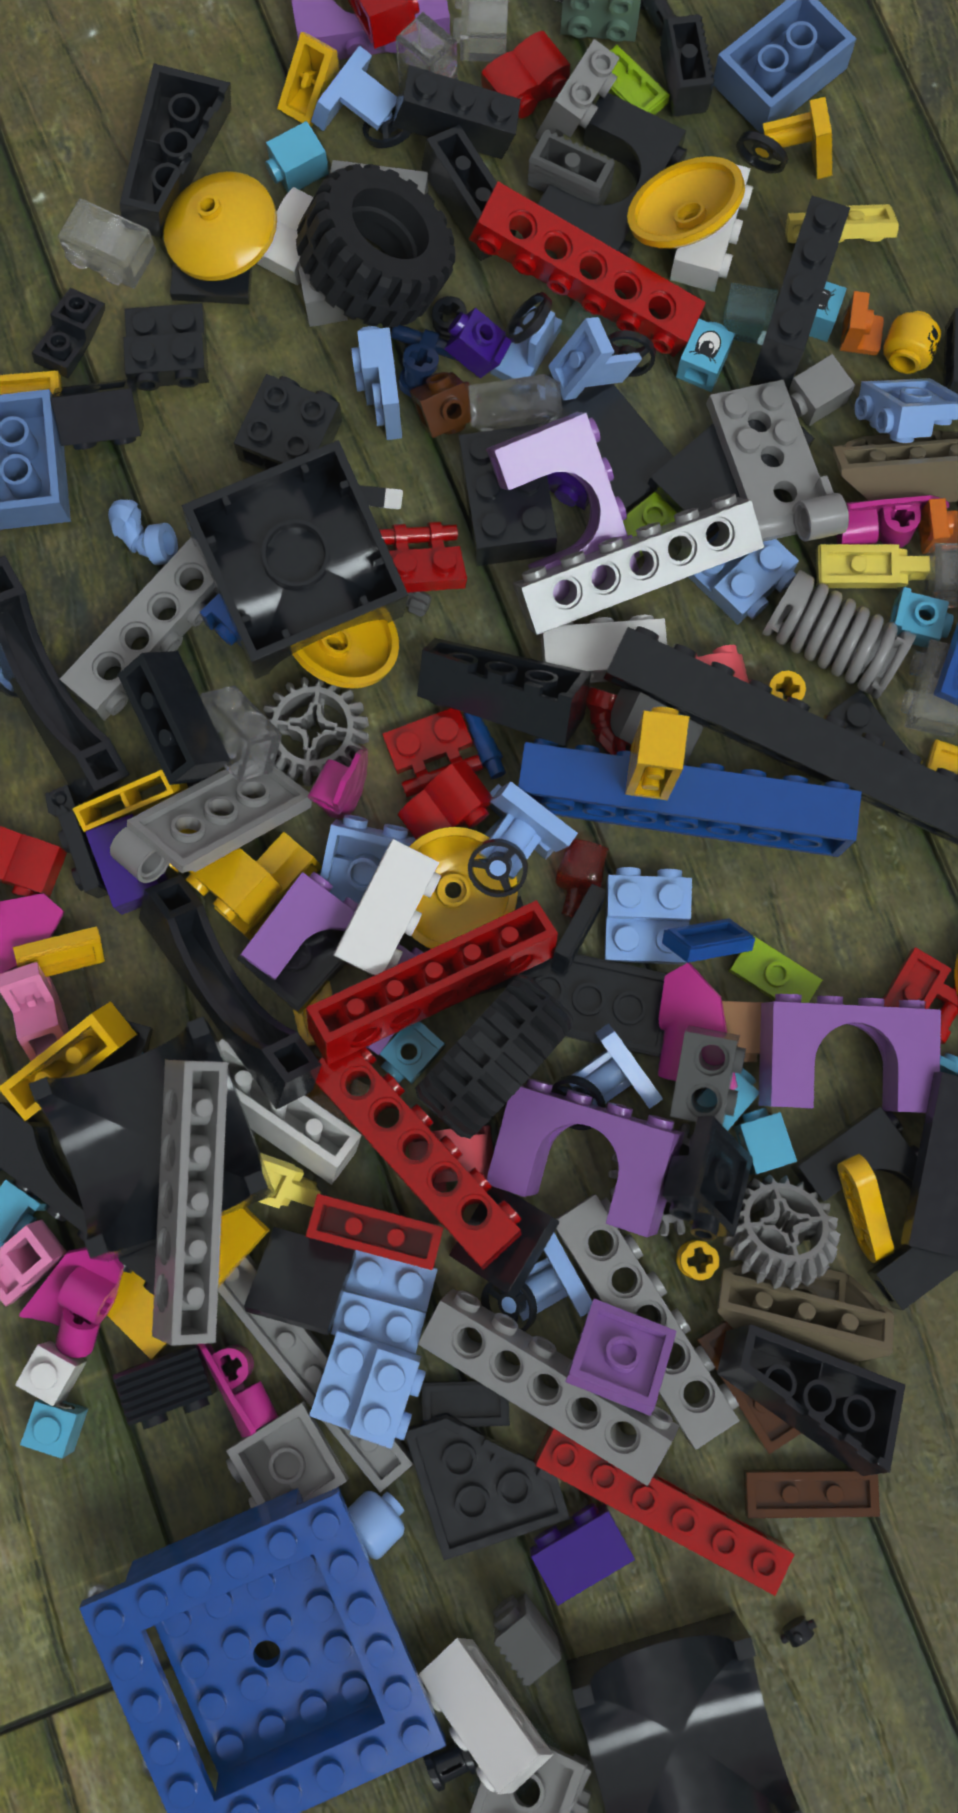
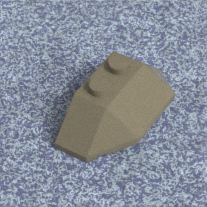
(900, 470)
(828, 1315)

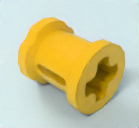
(791, 682)
(707, 1268)

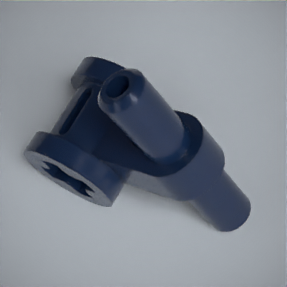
(419, 358)

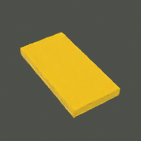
(134, 1304)

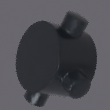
(798, 1631)

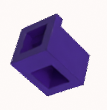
(477, 342)

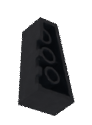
(171, 142)
(505, 688)
(821, 1396)

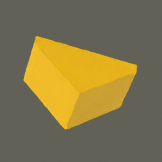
(308, 77)

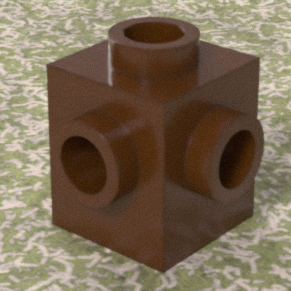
(442, 404)

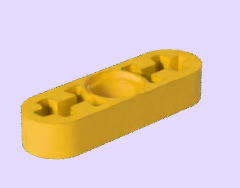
(865, 1208)

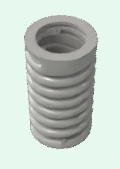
(839, 634)

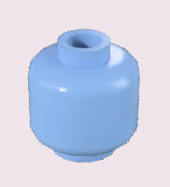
(377, 1522)

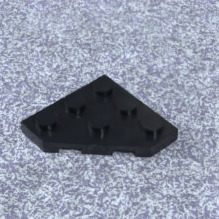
(479, 1487)

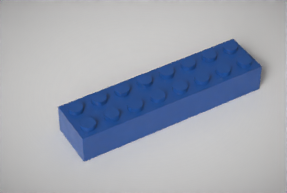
(702, 803)

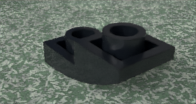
(71, 332)

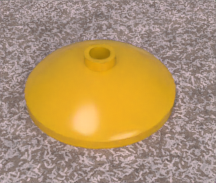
(686, 202)
(220, 226)
(357, 655)
(449, 917)

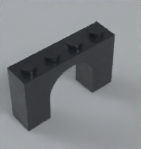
(639, 143)
(800, 292)
(877, 1137)

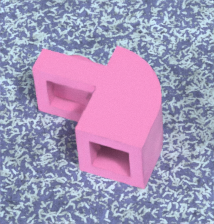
(35, 1008)
(27, 1260)

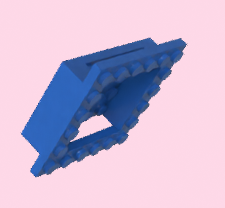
(282, 1729)

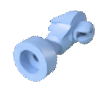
(156, 543)

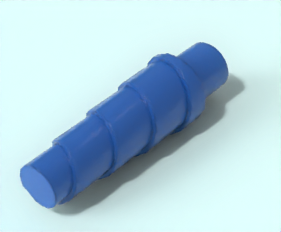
(486, 746)

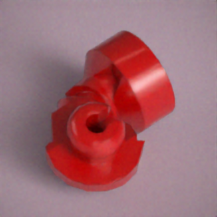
(600, 706)

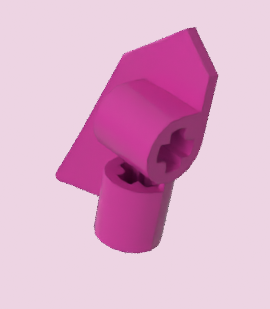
(888, 519)
(340, 786)
(24, 922)
(685, 1002)
(76, 1300)
(248, 1406)

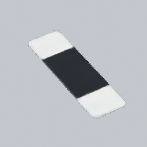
(382, 497)

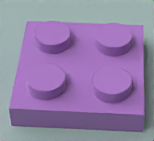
(621, 1357)

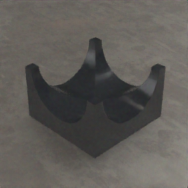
(295, 555)
(113, 1142)
(681, 1723)

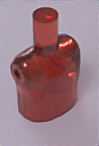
(578, 869)

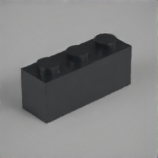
(434, 103)
(459, 179)
(173, 717)

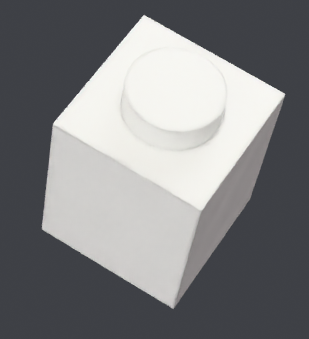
(50, 1374)

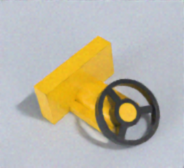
(791, 131)

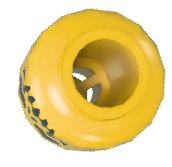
(912, 342)

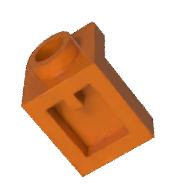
(861, 327)
(937, 524)

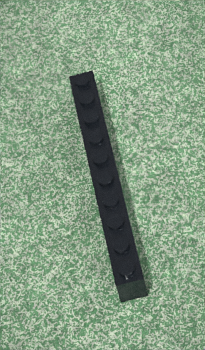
(787, 731)

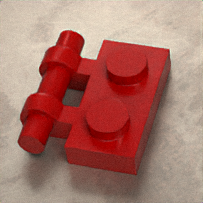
(429, 567)
(427, 741)
(923, 979)

